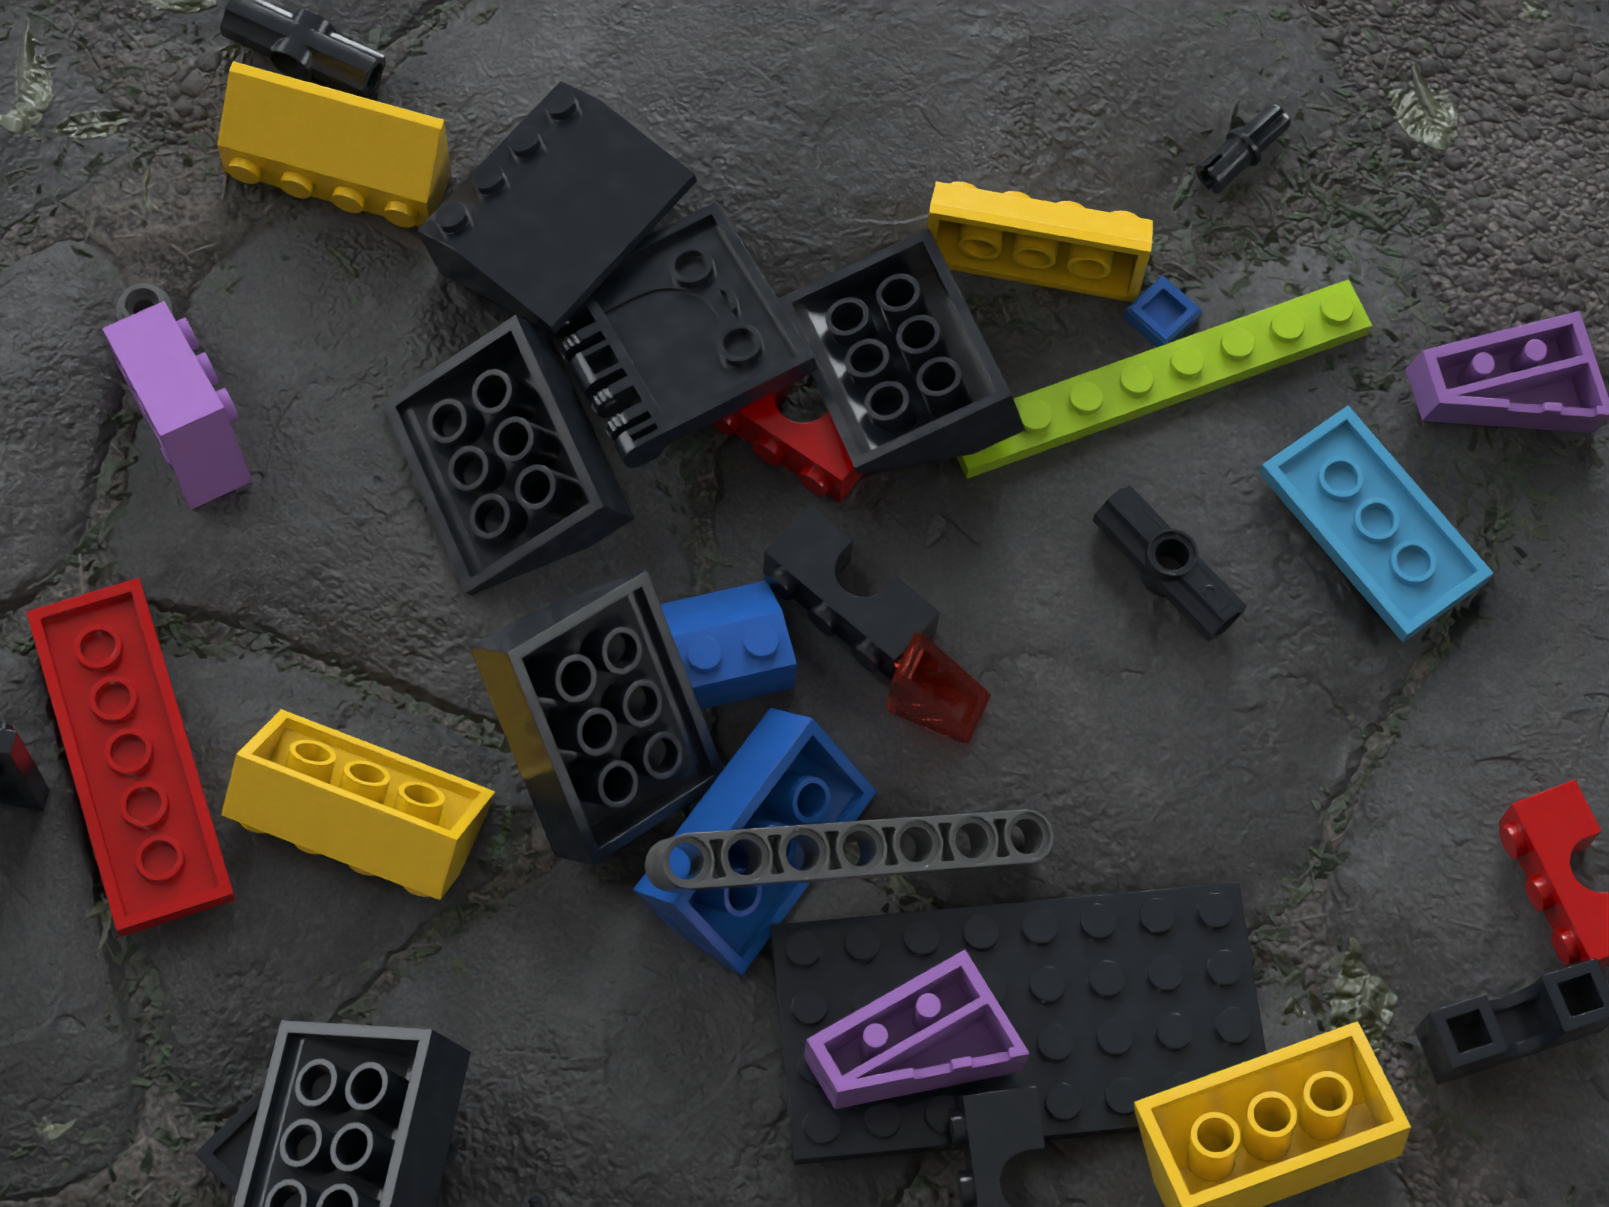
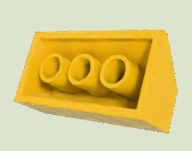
(333, 146)
(1040, 241)
(356, 804)
(1273, 1124)

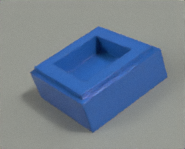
(1162, 313)

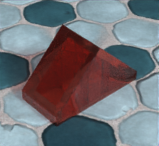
(936, 692)

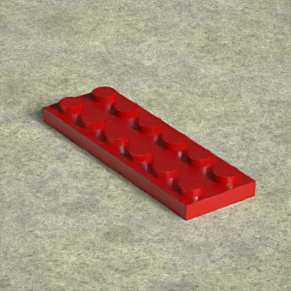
(130, 757)

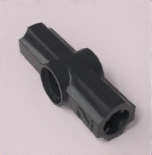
(303, 46)
(1191, 589)

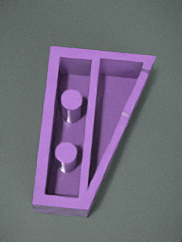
(1515, 378)
(179, 402)
(917, 1039)

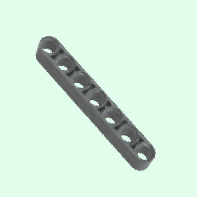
(825, 857)

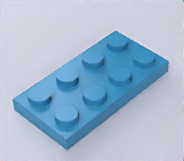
(1375, 523)

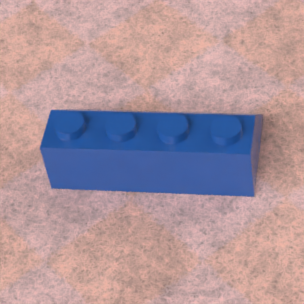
(732, 644)
(777, 778)

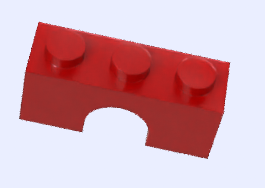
(807, 449)
(1542, 837)

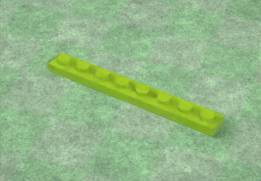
(1177, 373)

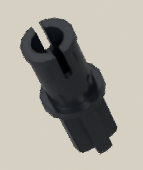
(1242, 148)

